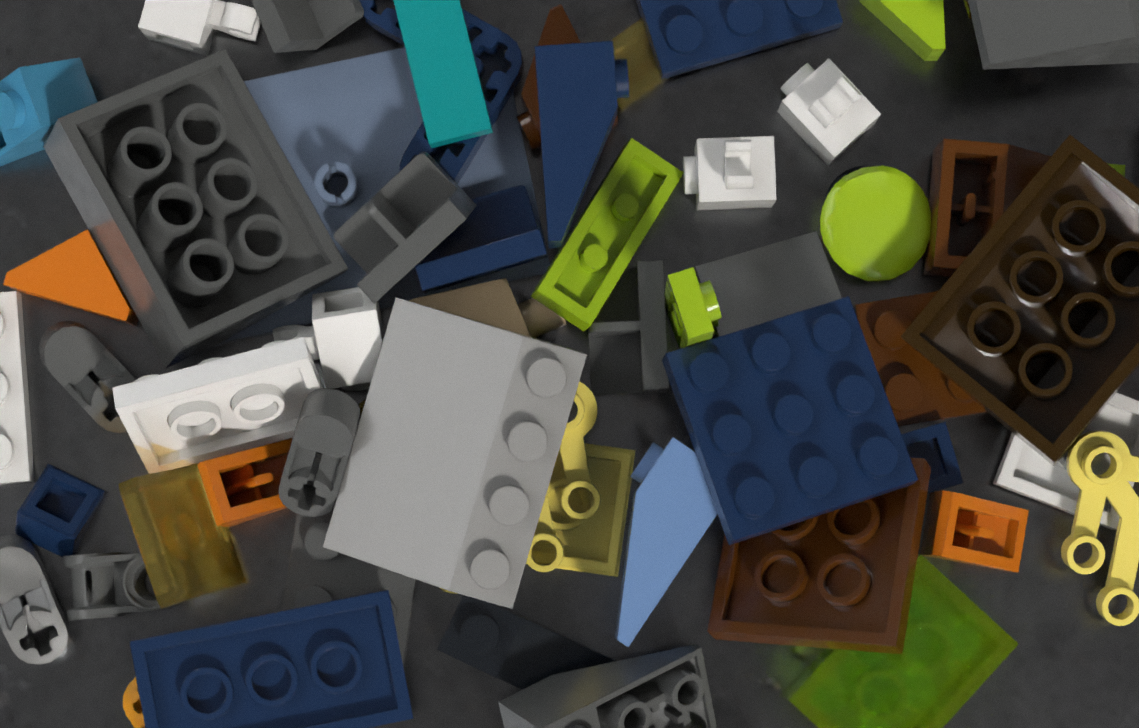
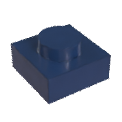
(937, 449)

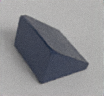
(58, 511)

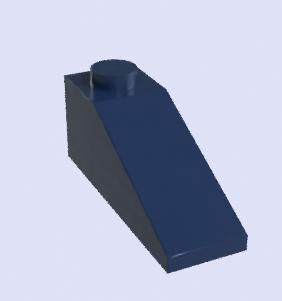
(576, 113)

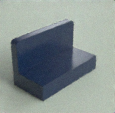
(492, 239)

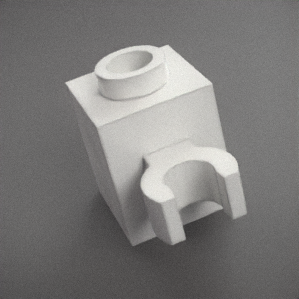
(194, 22)
(826, 109)
(731, 173)
(343, 336)

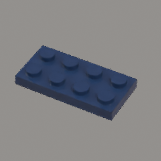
(278, 670)

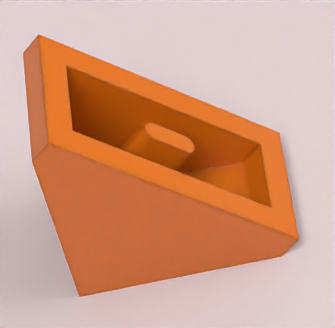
(74, 277)
(245, 483)
(974, 531)

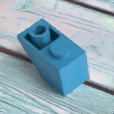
(33, 102)

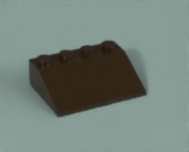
(1045, 304)

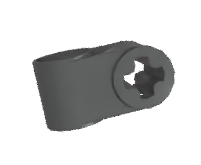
(108, 585)

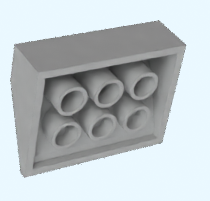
(454, 452)

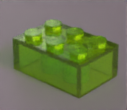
(944, 661)

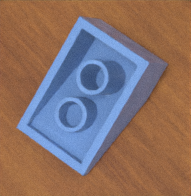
(664, 527)

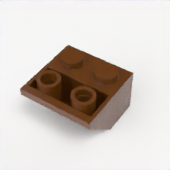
(970, 193)

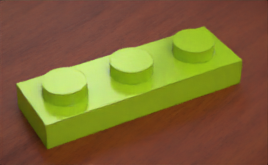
(607, 235)
(691, 308)

